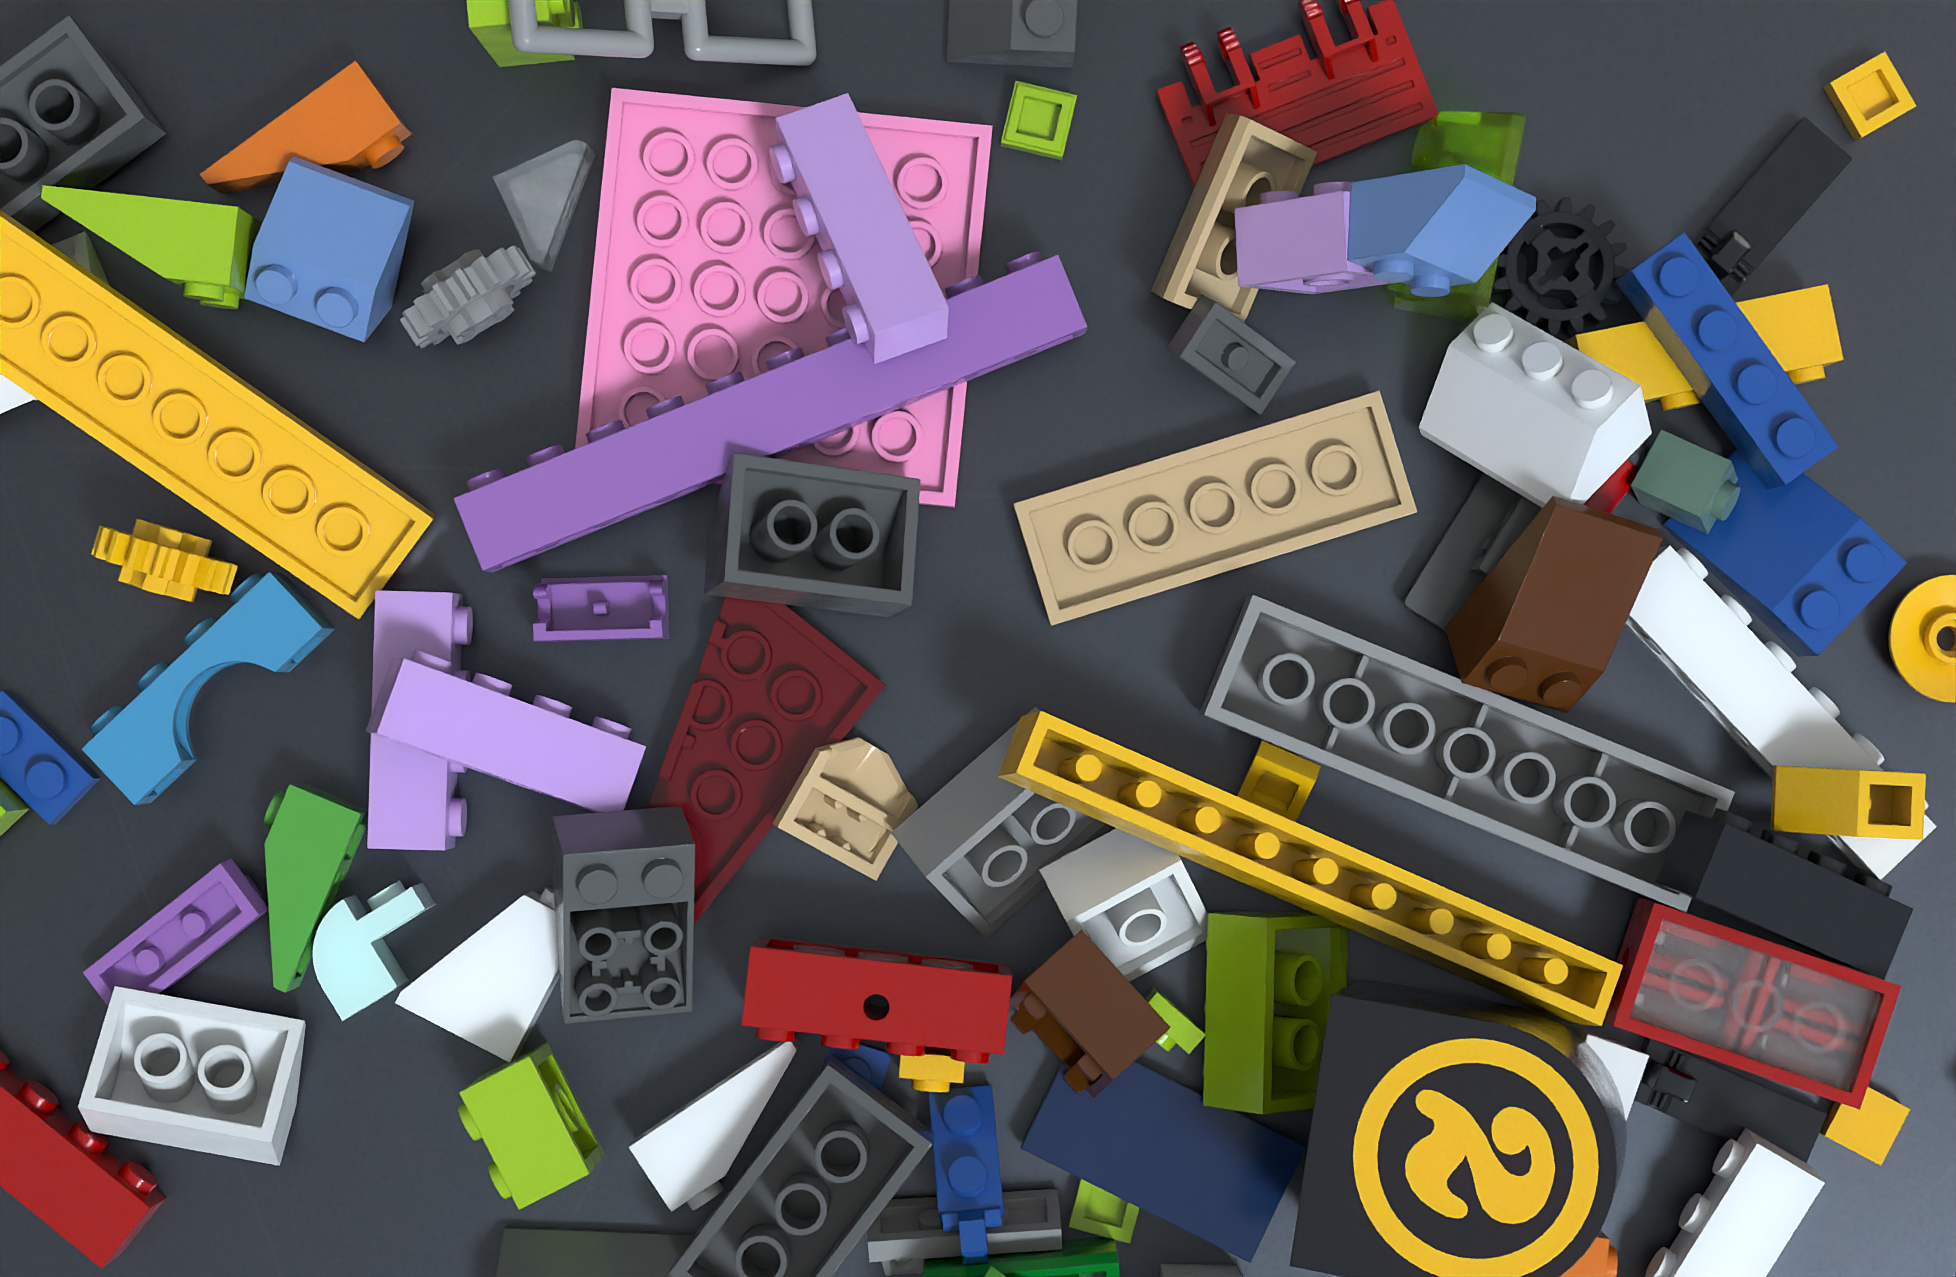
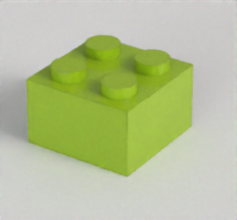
(530, 1127)

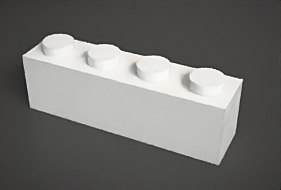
(1742, 1214)

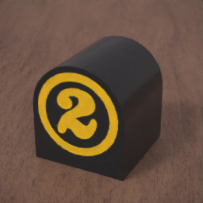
(1454, 1140)

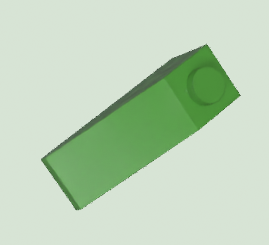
(306, 865)

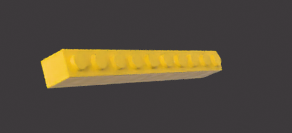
(1308, 869)

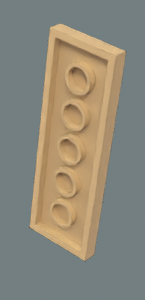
(1215, 508)

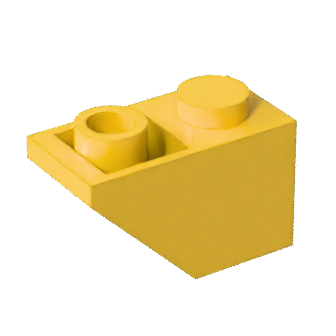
(1848, 802)

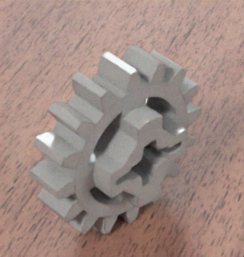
(467, 296)

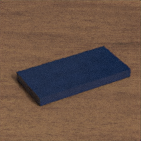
(1169, 1155)

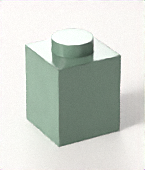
(1686, 483)

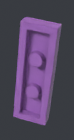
(180, 934)

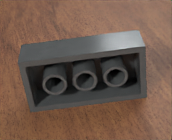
(811, 1184)

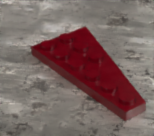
(748, 728)

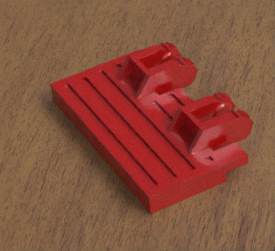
(1329, 103)

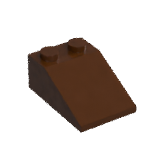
(1553, 605)

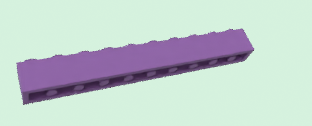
(763, 416)

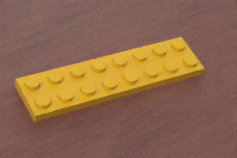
(198, 426)

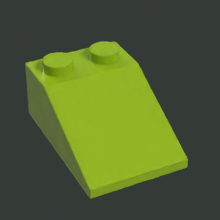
(184, 241)

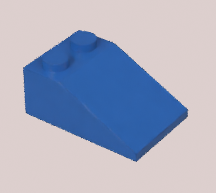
(1794, 558)

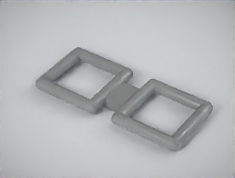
(639, 38)

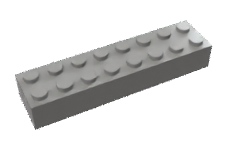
(1455, 748)

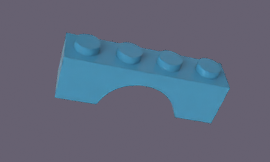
(149, 739)

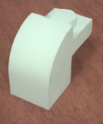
(351, 951)

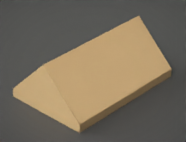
(1239, 168)

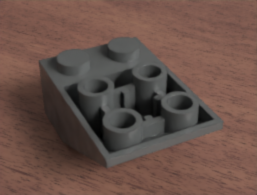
(624, 913)

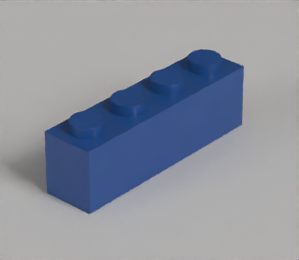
(1727, 363)

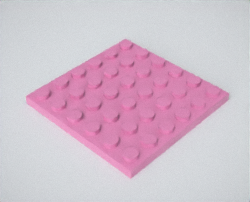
(715, 277)

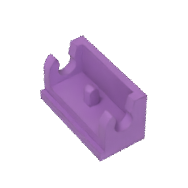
(602, 608)

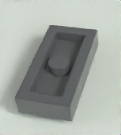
(1231, 354)

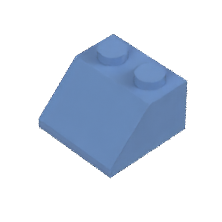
(1434, 226)
(329, 250)

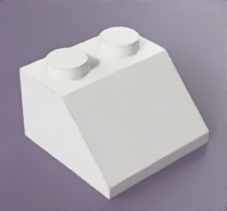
(1129, 901)

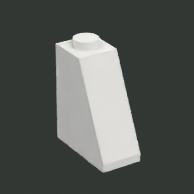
(495, 979)

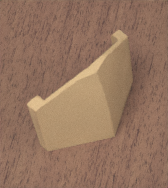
(848, 805)

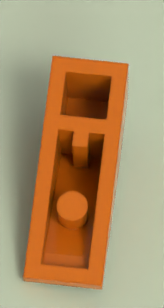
(335, 126)

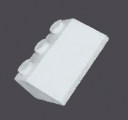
(1533, 410)
(194, 1076)

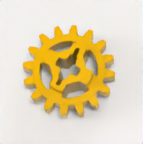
(164, 560)

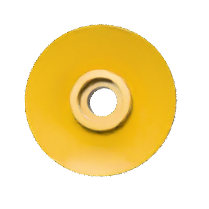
(1914, 638)

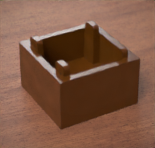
(1086, 1015)

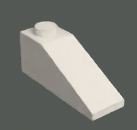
(701, 1139)

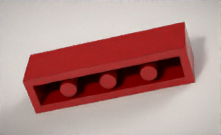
(69, 1173)

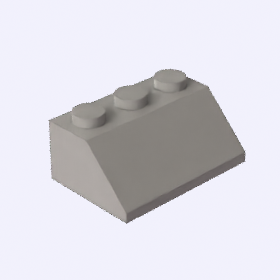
(989, 838)

